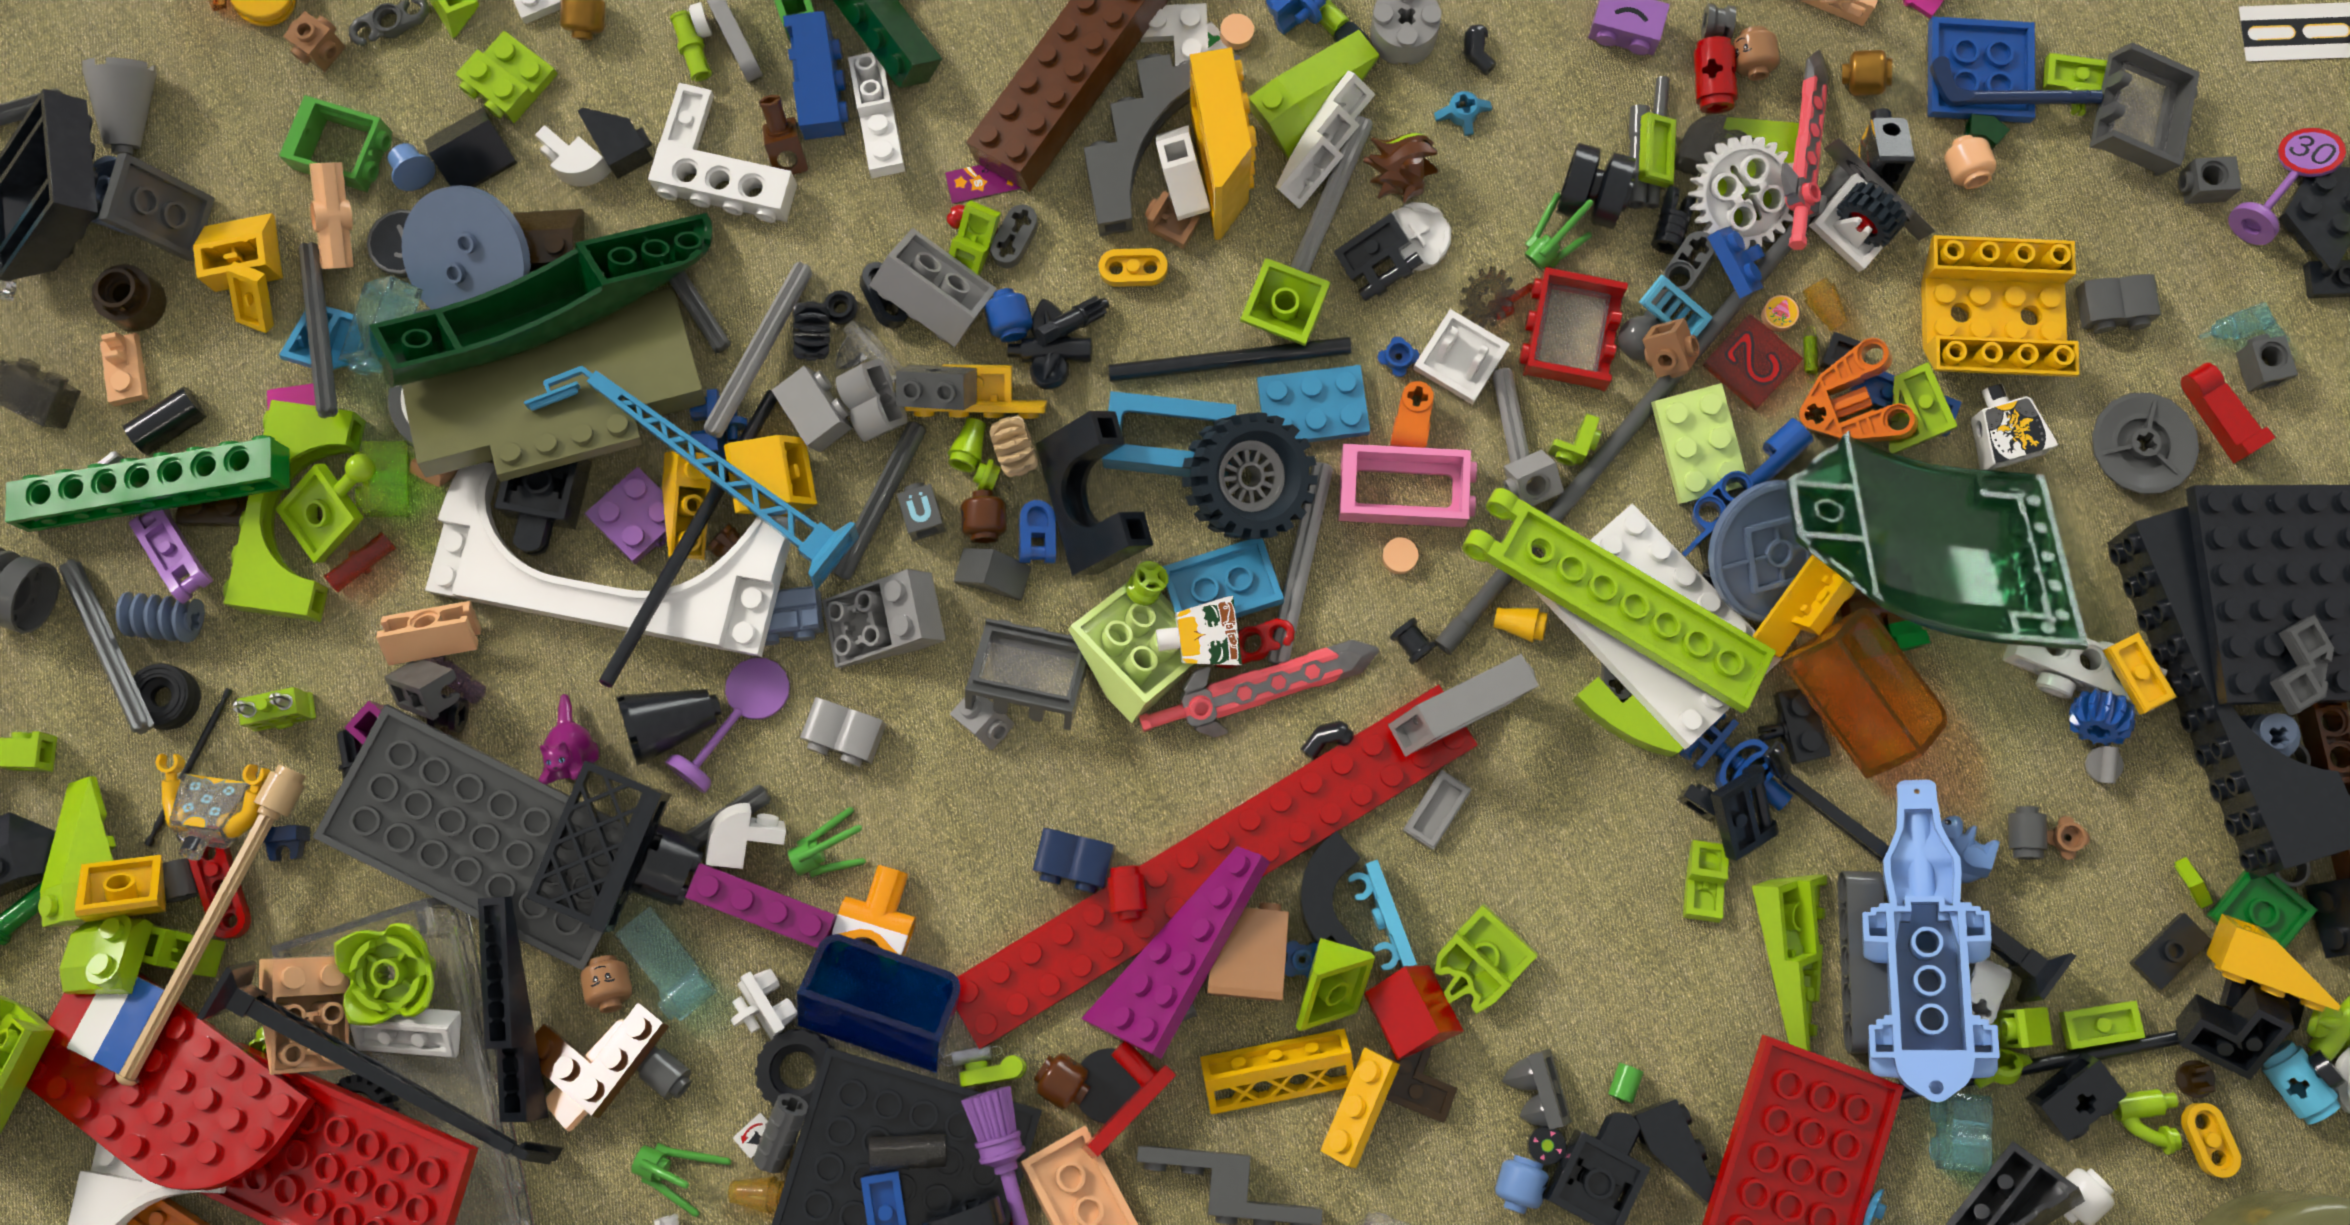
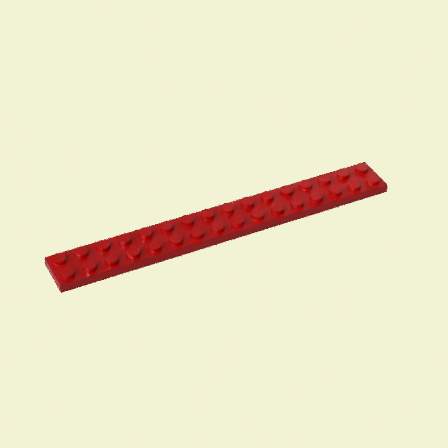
(1274, 823)

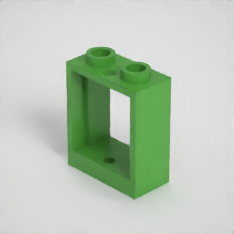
(309, 126)

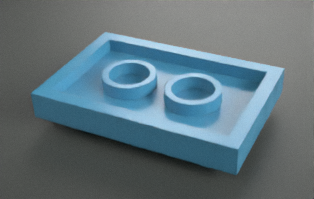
(1318, 402)
(1234, 571)

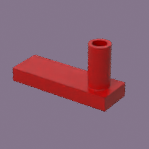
(1151, 1083)

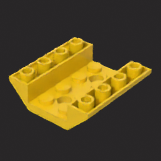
(1993, 285)

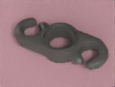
(373, 21)

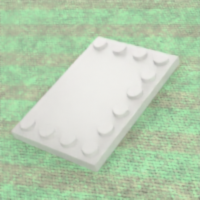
(1668, 697)

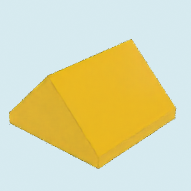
(120, 888)

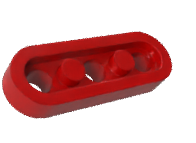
(208, 876)

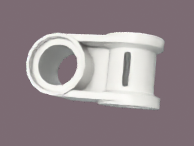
(1988, 987)

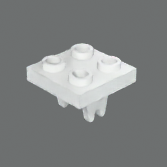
(1461, 356)

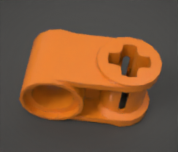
(1412, 422)

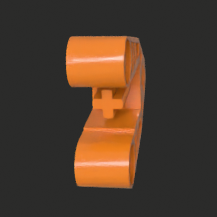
(1842, 375)

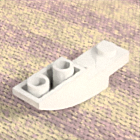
(876, 116)

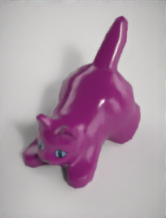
(566, 747)

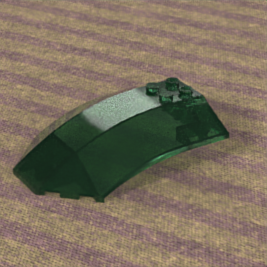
(1941, 544)

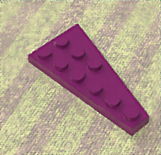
(1163, 980)

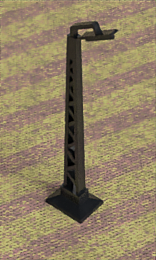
(2035, 970)
(239, 996)

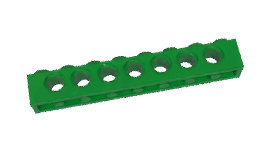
(148, 484)

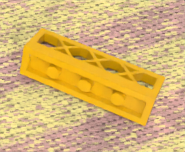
(1277, 1065)

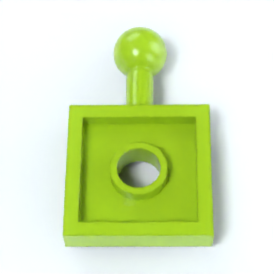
(340, 514)

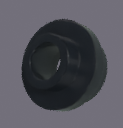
(841, 297)

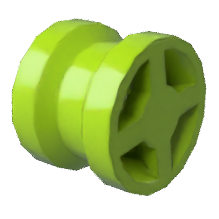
(1146, 574)

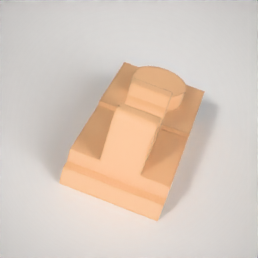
(123, 368)

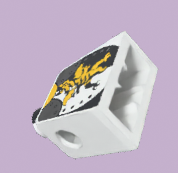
(2009, 430)

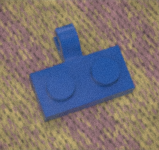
(1738, 262)

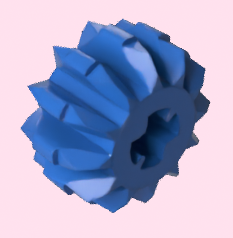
(2102, 717)

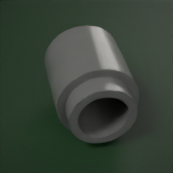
(2027, 833)
(665, 1073)

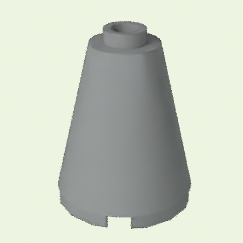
(120, 100)

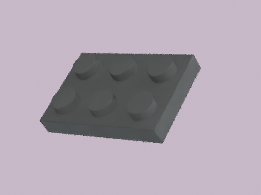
(155, 206)

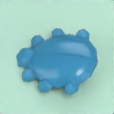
(1875, 1208)

